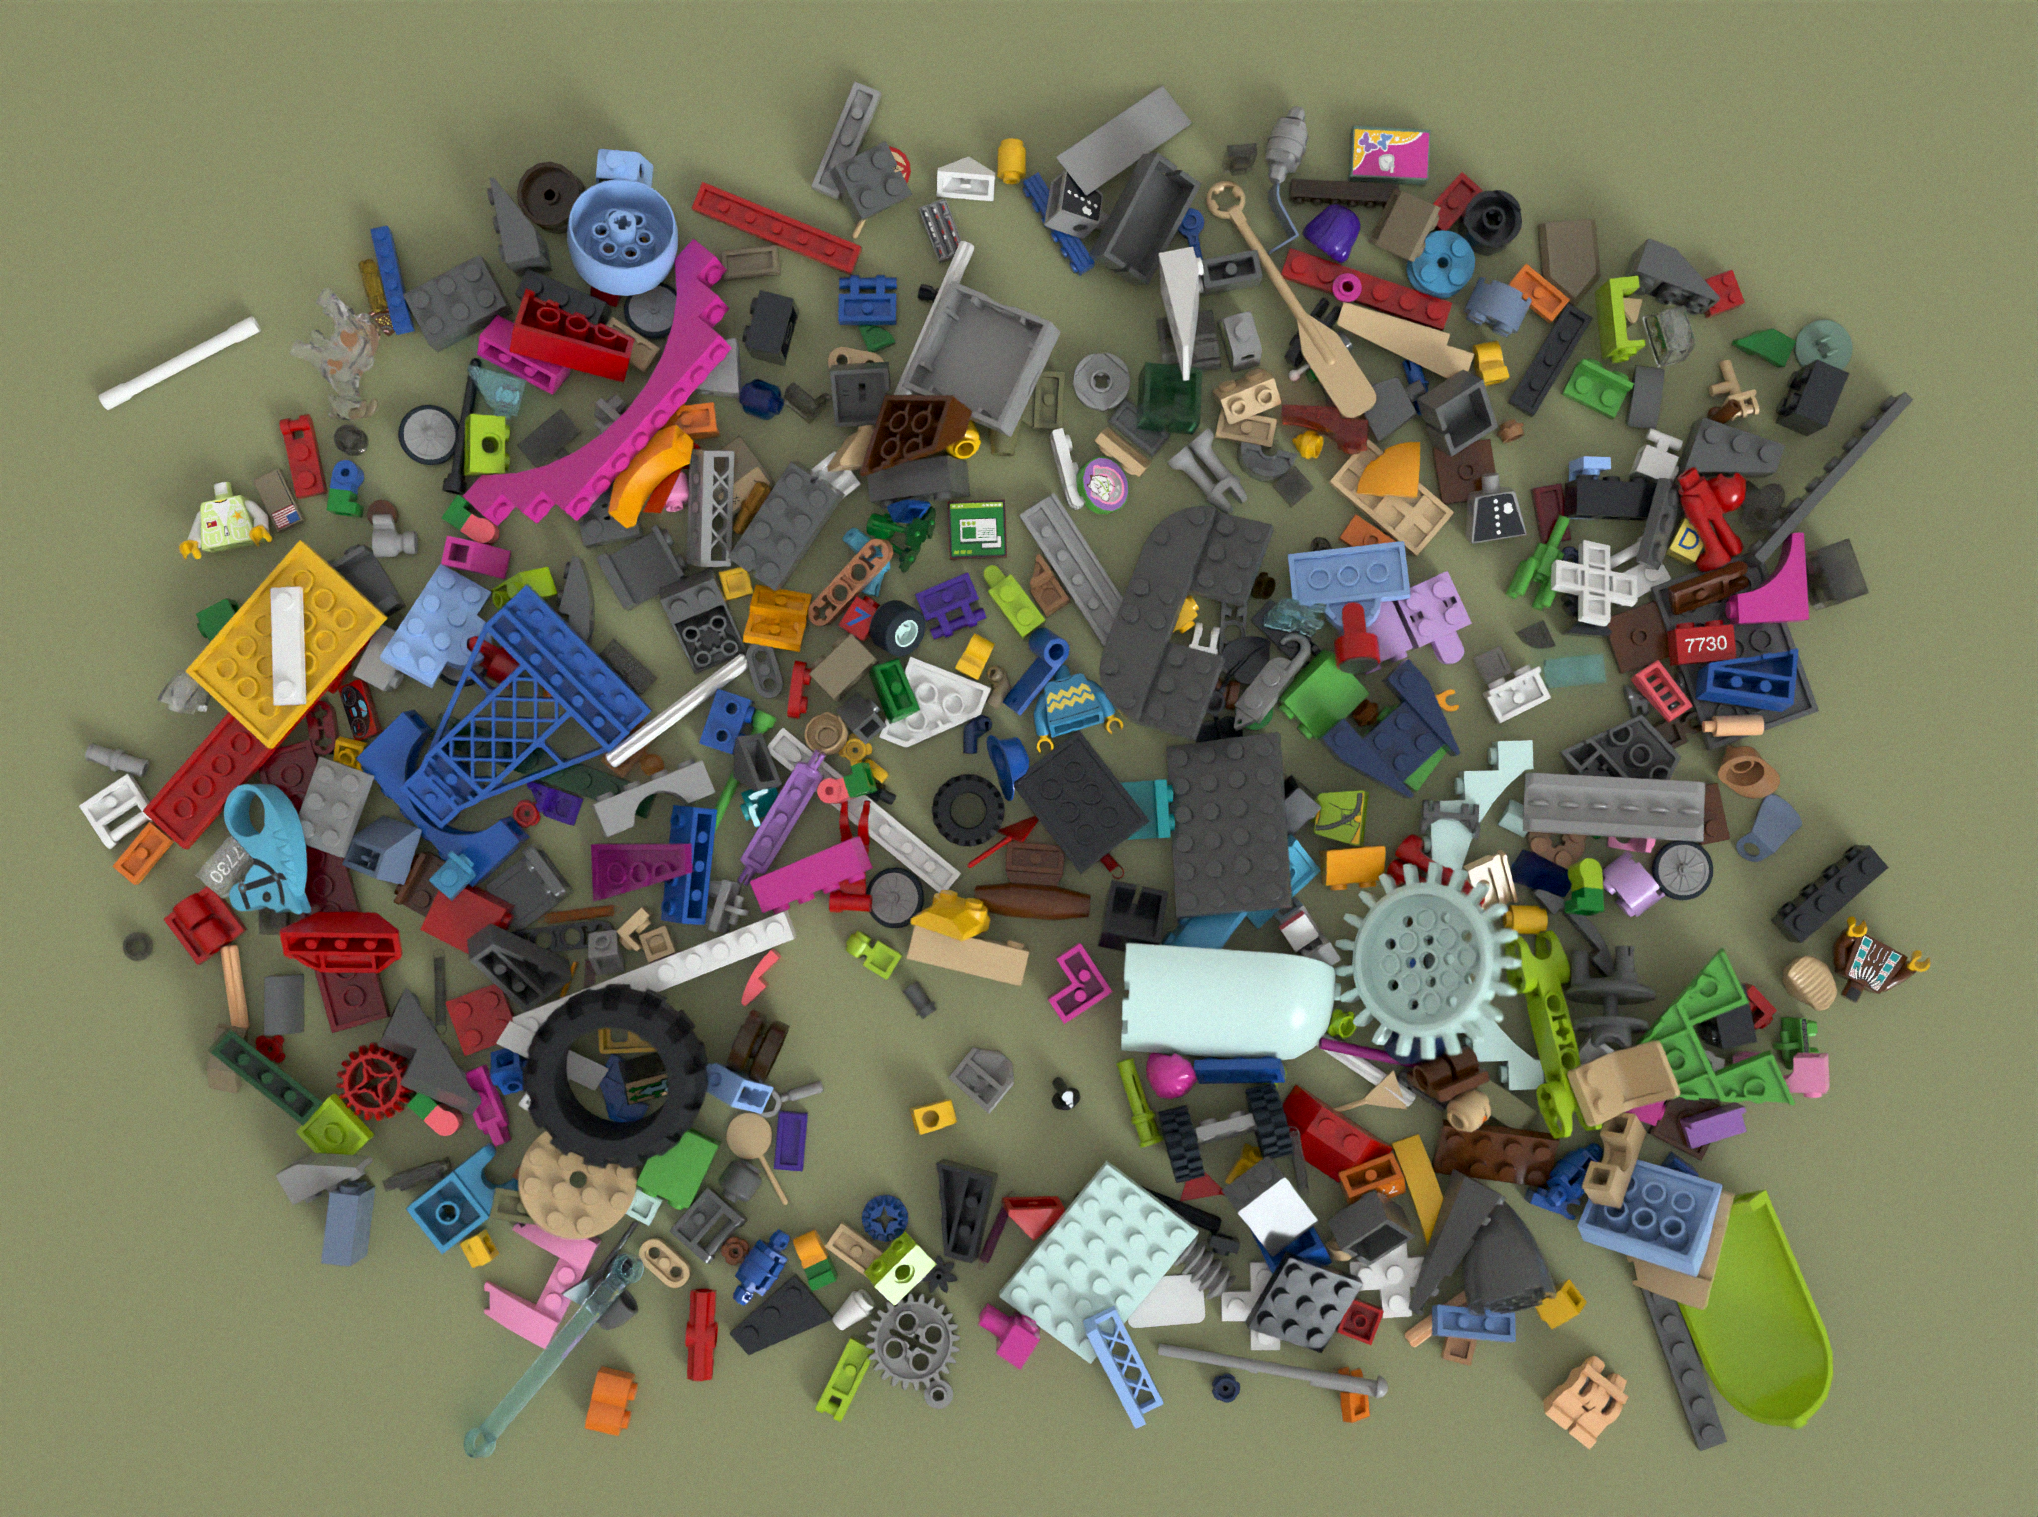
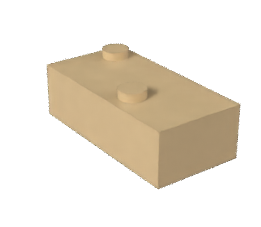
(973, 956)

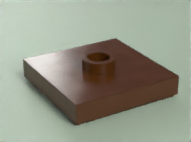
(1463, 471)
(1637, 637)

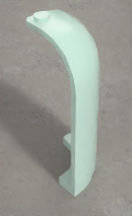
(1225, 1002)

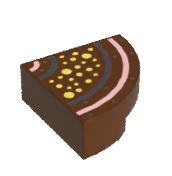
(383, 321)

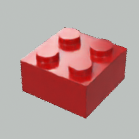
(1729, 292)
(1361, 1321)

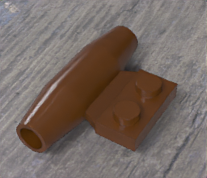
(1033, 886)

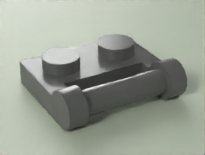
(701, 1218)

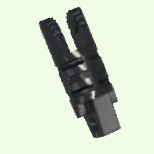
(1294, 354)

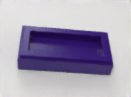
(790, 1140)

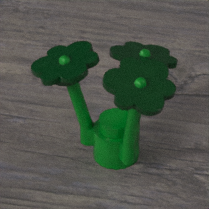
(915, 533)

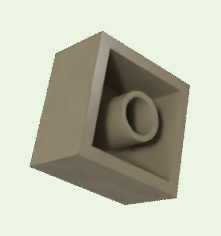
(842, 667)

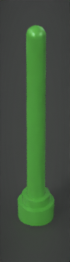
(761, 724)

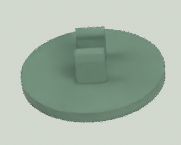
(1825, 342)

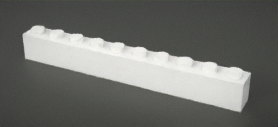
(687, 963)

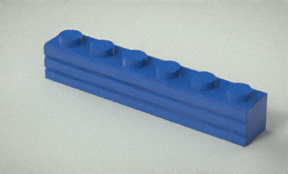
(1070, 245)
(392, 279)

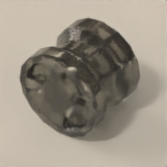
(345, 437)

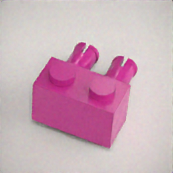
(1015, 1334)

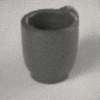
(619, 1312)

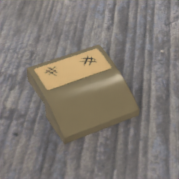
(746, 473)

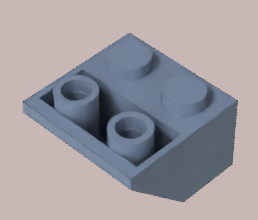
(384, 850)

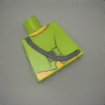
(1342, 816)

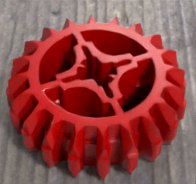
(371, 1071)

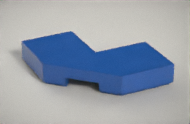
(615, 1097)

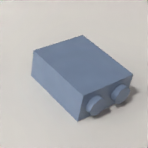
(348, 1223)

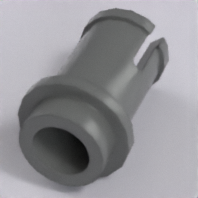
(919, 1000)

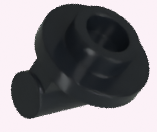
(1066, 1097)

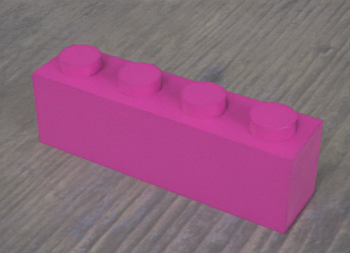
(810, 875)

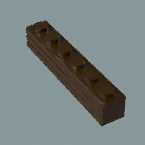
(1340, 193)

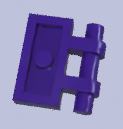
(948, 597)

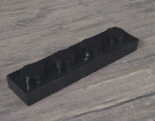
(1549, 360)

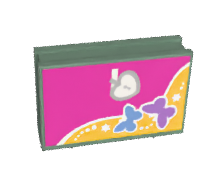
(1389, 155)

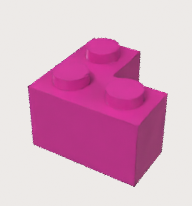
(1086, 984)

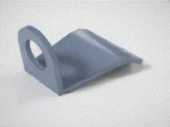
(1281, 215)
(1771, 828)

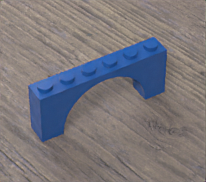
(394, 759)

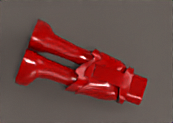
(1701, 507)
(1411, 852)

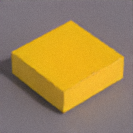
(736, 583)

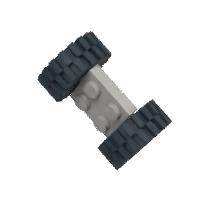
(1265, 1119)

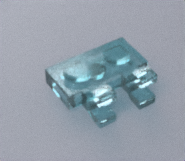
(1291, 616)

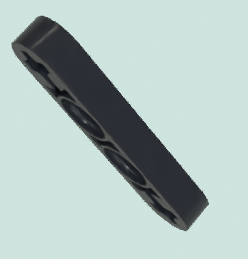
(558, 934)

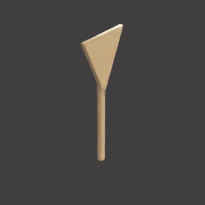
(1380, 1095)

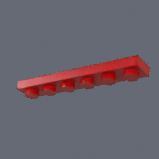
(776, 228)
(1375, 292)

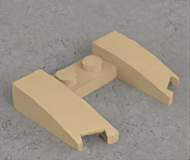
(1680, 1286)

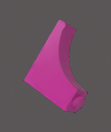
(1781, 596)

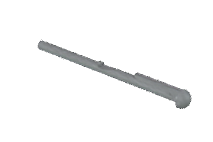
(1317, 1378)

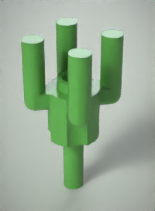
(1539, 568)

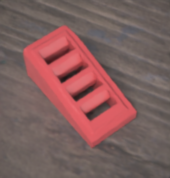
(1669, 684)

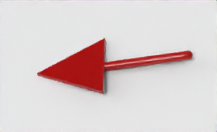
(1016, 831)

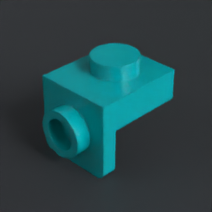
(757, 804)

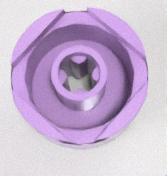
(1631, 884)

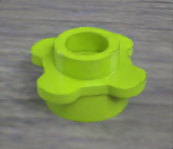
(1341, 1024)

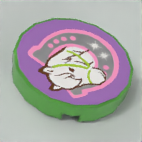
(1103, 485)

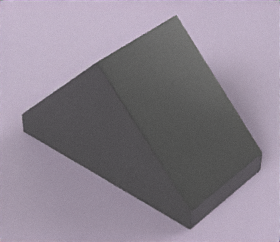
(754, 763)

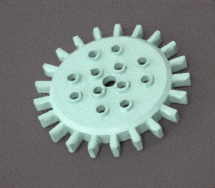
(1378, 966)

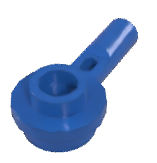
(1190, 229)

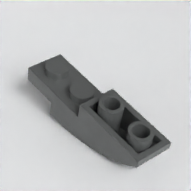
(578, 599)

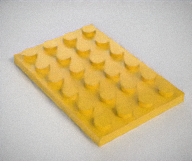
(239, 663)

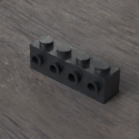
(1829, 893)

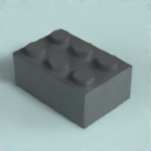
(457, 303)

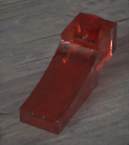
(1348, 433)

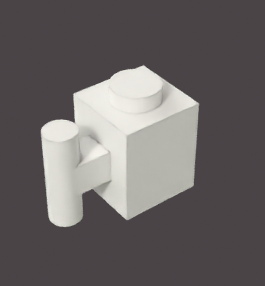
(1656, 461)

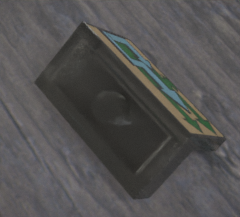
(643, 1078)

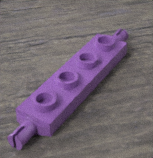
(781, 817)

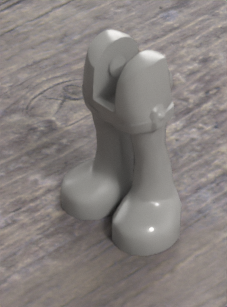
(1202, 448)

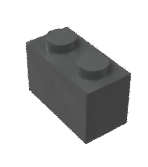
(1231, 272)

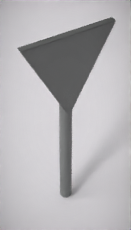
(583, 1290)

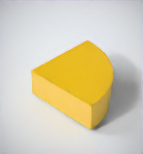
(878, 772)

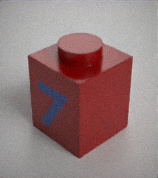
(859, 617)

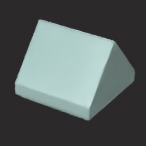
(1513, 818)

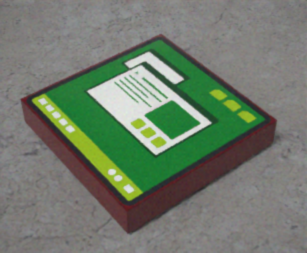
(977, 529)

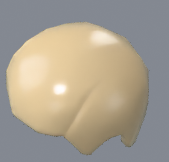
(826, 733)

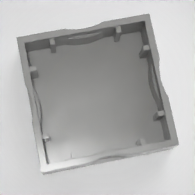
(983, 357)

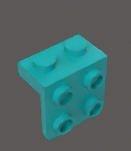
(1153, 800)

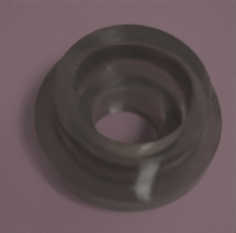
(130, 950)

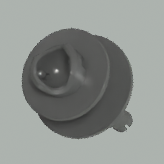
(1610, 992)

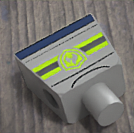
(1240, 340)

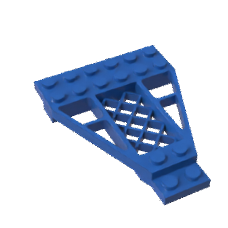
(565, 669)

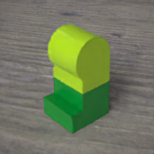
(1586, 888)

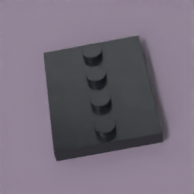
(1080, 802)

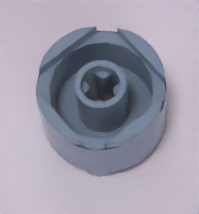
(1497, 306)

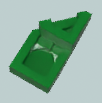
(1767, 344)

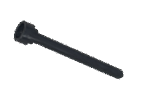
(455, 480)

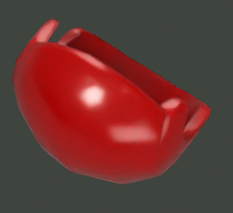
(1729, 491)

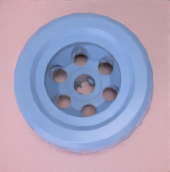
(626, 214)

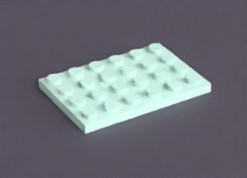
(1098, 1256)

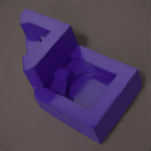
(556, 803)

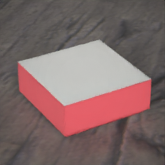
(1298, 931)

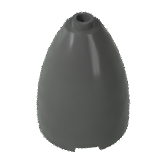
(1505, 1267)

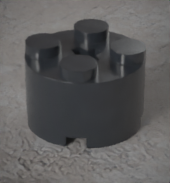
(1502, 210)

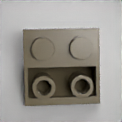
(1404, 225)

